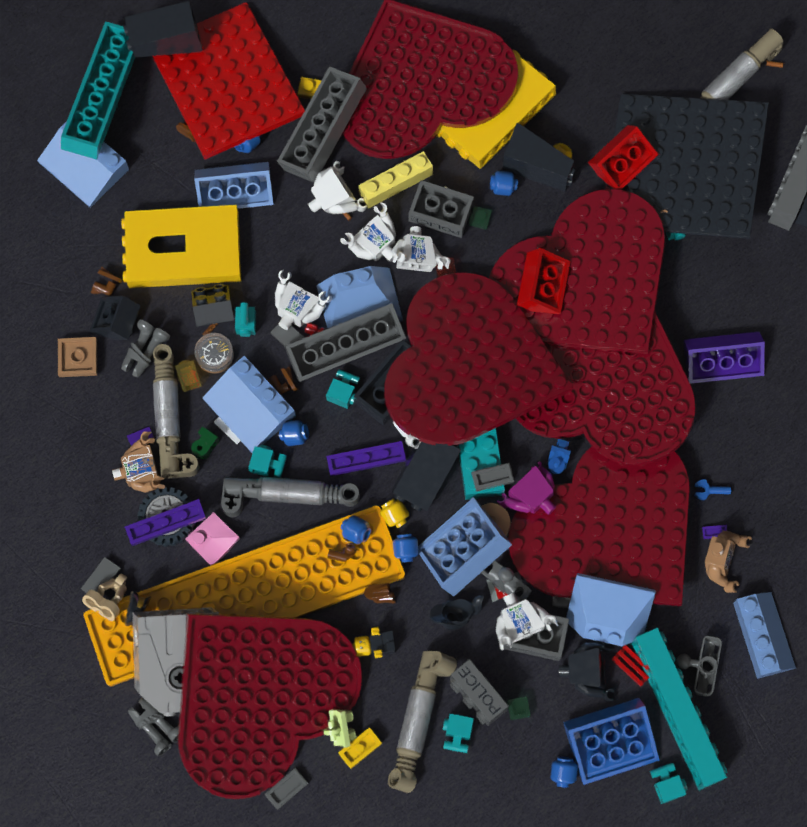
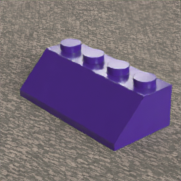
(724, 357)

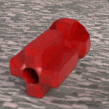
(312, 329)

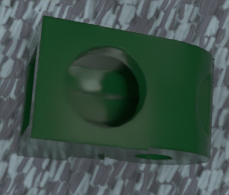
(205, 445)

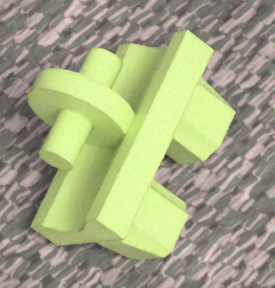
(338, 727)

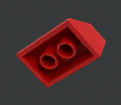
(623, 157)
(543, 282)

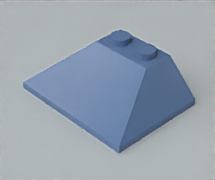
(358, 293)
(609, 609)

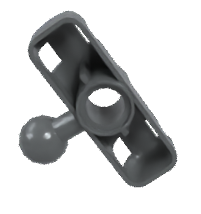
(506, 581)
(703, 677)

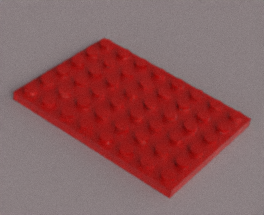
(232, 85)

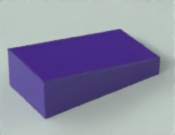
(136, 436)
(710, 531)

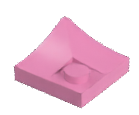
(212, 539)

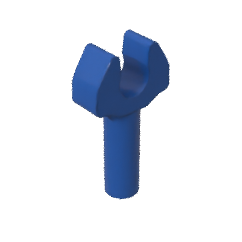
(710, 490)

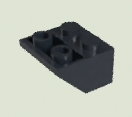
(212, 305)

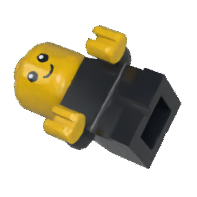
(377, 645)

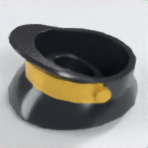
(136, 604)

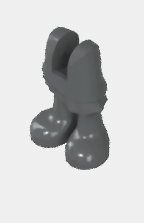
(135, 353)
(145, 722)

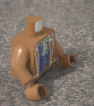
(139, 466)
(720, 557)

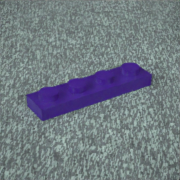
(366, 458)
(165, 522)

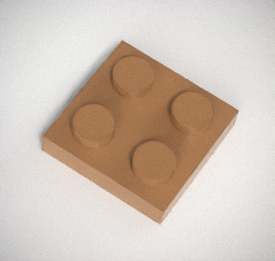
(77, 357)

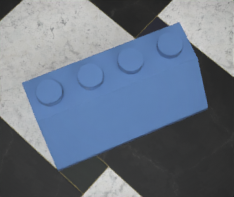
(234, 185)
(764, 634)

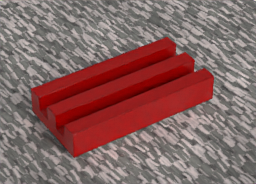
(636, 668)

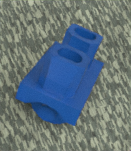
(558, 457)

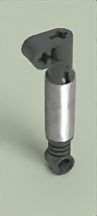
(284, 491)

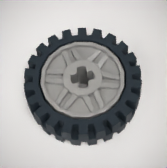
(162, 501)

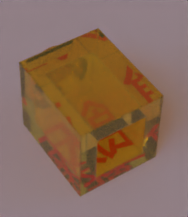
(188, 375)

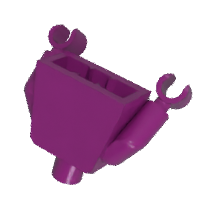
(531, 492)

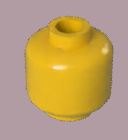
(394, 513)

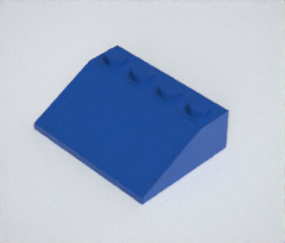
(611, 740)

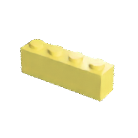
(396, 179)

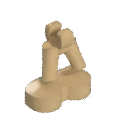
(106, 608)

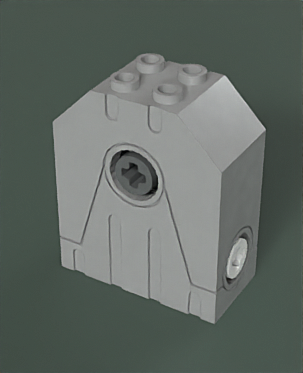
(160, 655)

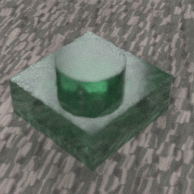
(480, 217)
(518, 708)

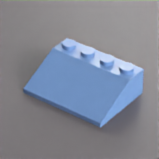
(83, 175)
(249, 404)
(463, 547)

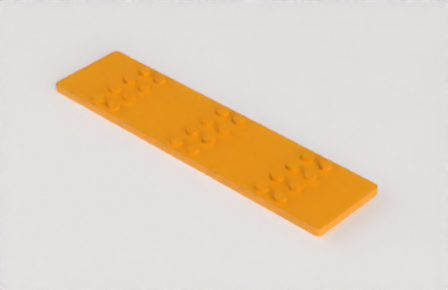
(271, 581)

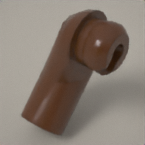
(343, 555)

